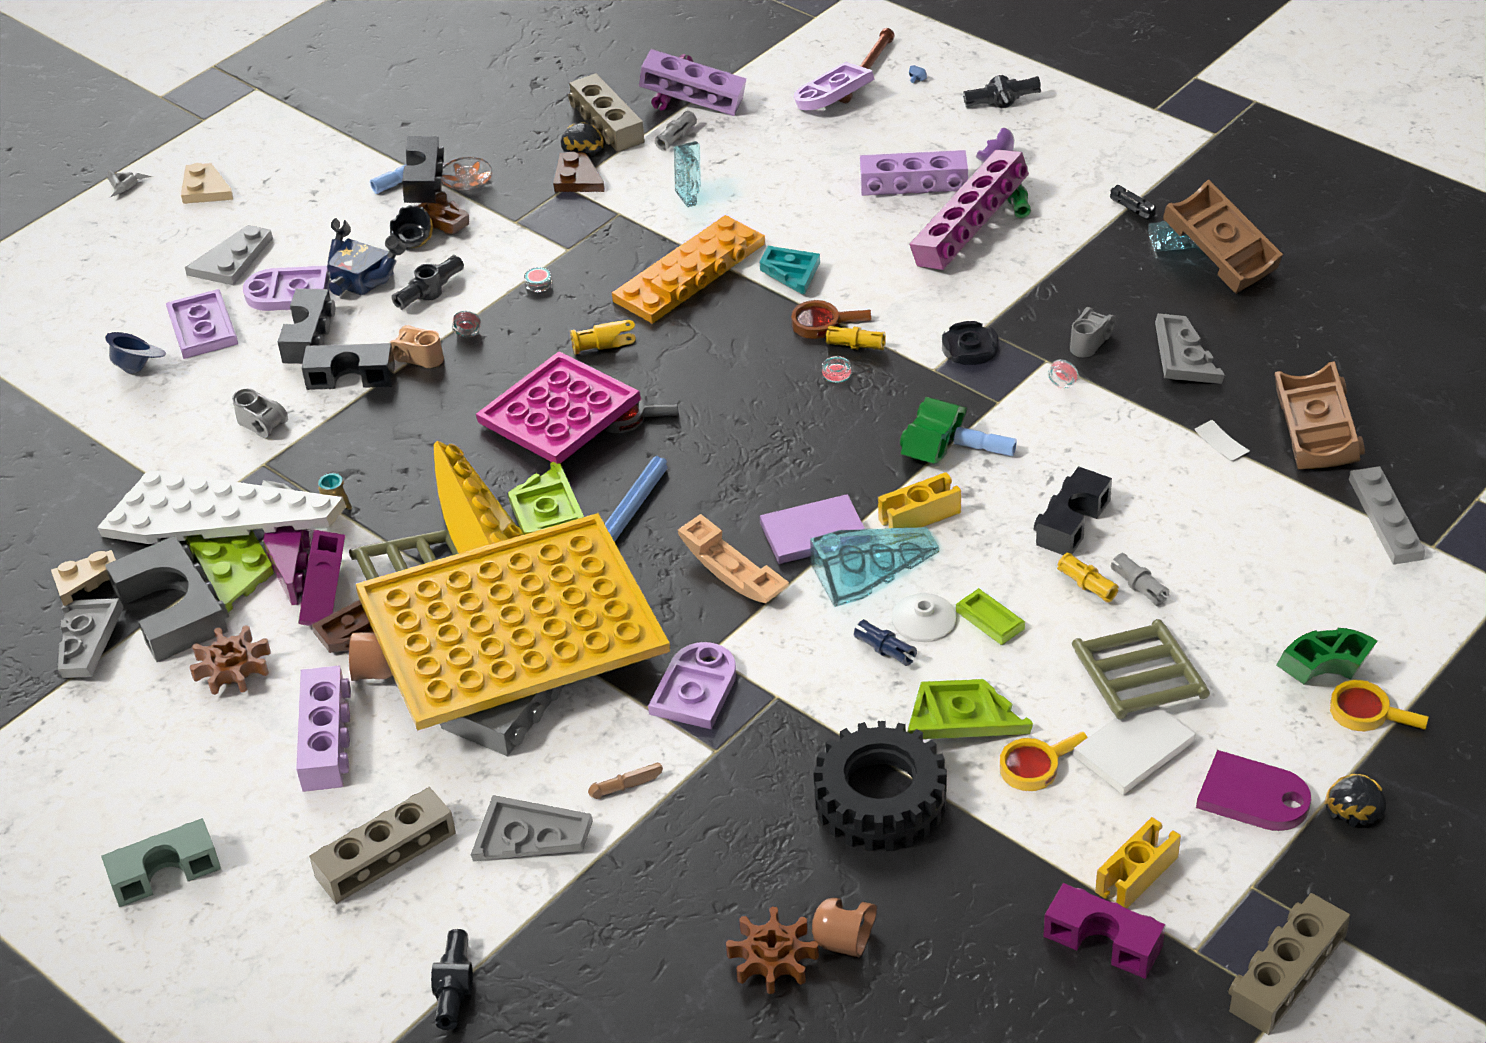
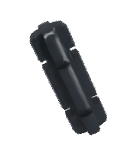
(1132, 201)

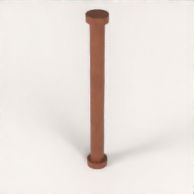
(886, 36)

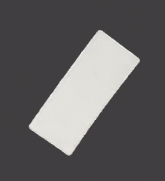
(1220, 440)

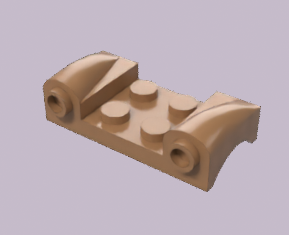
(1224, 236)
(1319, 418)

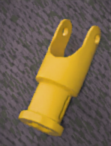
(603, 336)

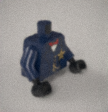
(358, 265)

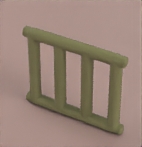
(393, 548)
(1109, 687)

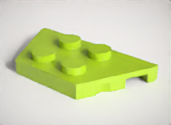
(544, 501)
(231, 564)
(964, 710)

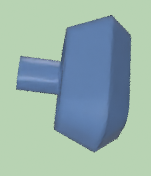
(917, 73)

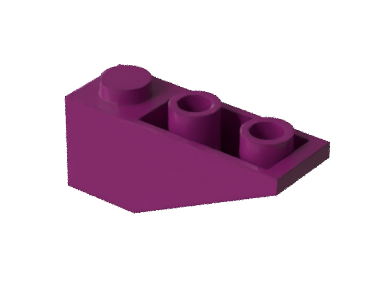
(289, 558)
(321, 577)

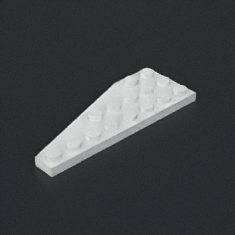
(192, 505)

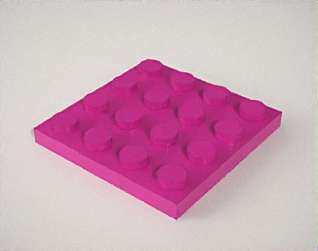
(558, 407)

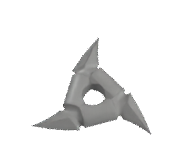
(123, 180)

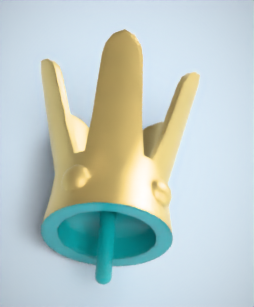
(332, 485)

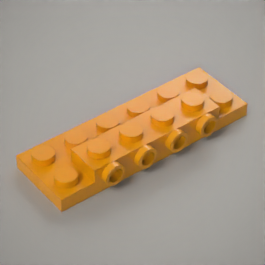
(688, 269)

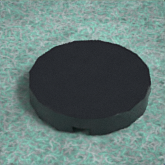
(969, 343)

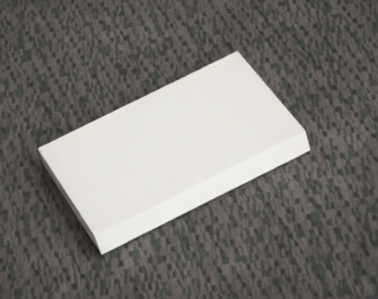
(1134, 747)

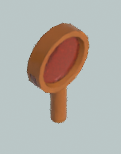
(815, 316)

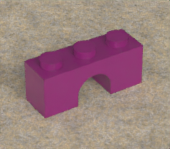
(1078, 914)

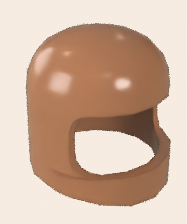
(367, 658)
(840, 928)

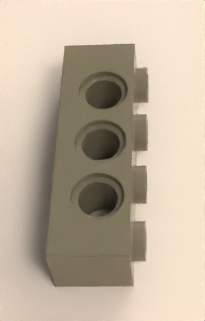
(606, 112)
(382, 844)
(1288, 963)

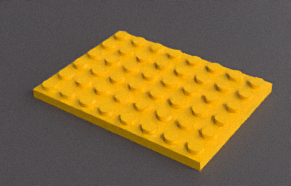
(510, 620)

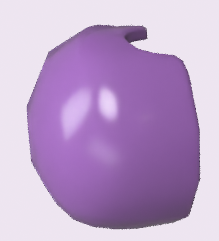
(1004, 141)

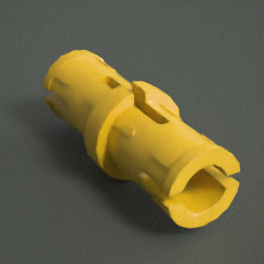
(856, 338)
(1088, 577)

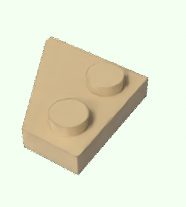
(204, 184)
(83, 573)

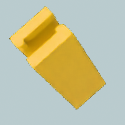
(920, 503)
(1137, 863)

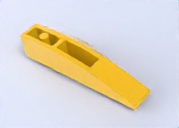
(467, 503)

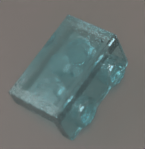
(687, 172)
(1166, 239)

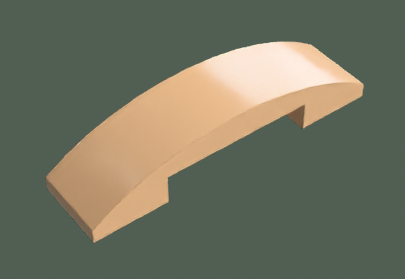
(728, 564)

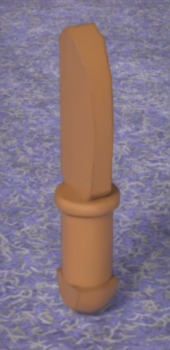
(627, 780)

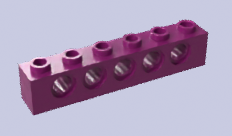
(969, 209)

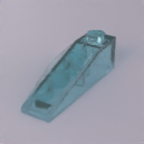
(858, 560)

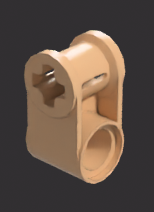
(418, 347)

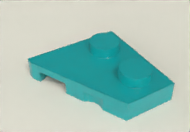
(790, 266)

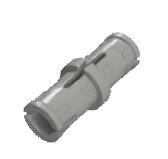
(675, 130)
(1140, 579)

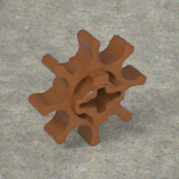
(230, 659)
(772, 950)

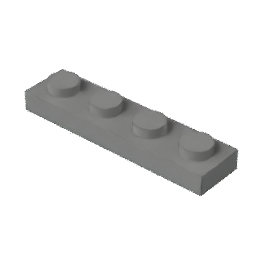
(1386, 515)

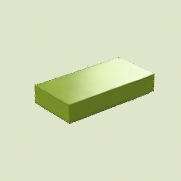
(990, 616)

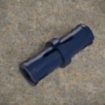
(885, 642)

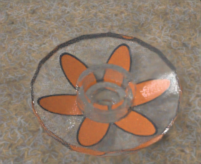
(466, 173)

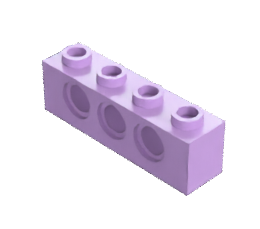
(692, 82)
(913, 172)
(323, 728)

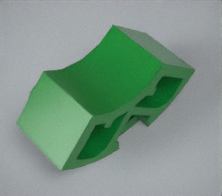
(932, 429)
(1328, 652)

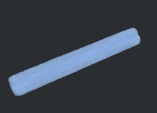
(636, 496)

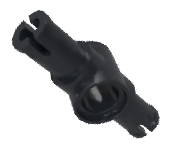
(1002, 91)
(427, 282)
(452, 979)

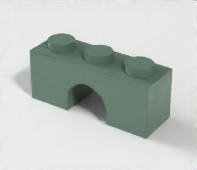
(134, 865)

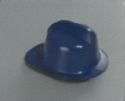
(130, 351)

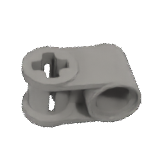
(1090, 332)
(257, 412)

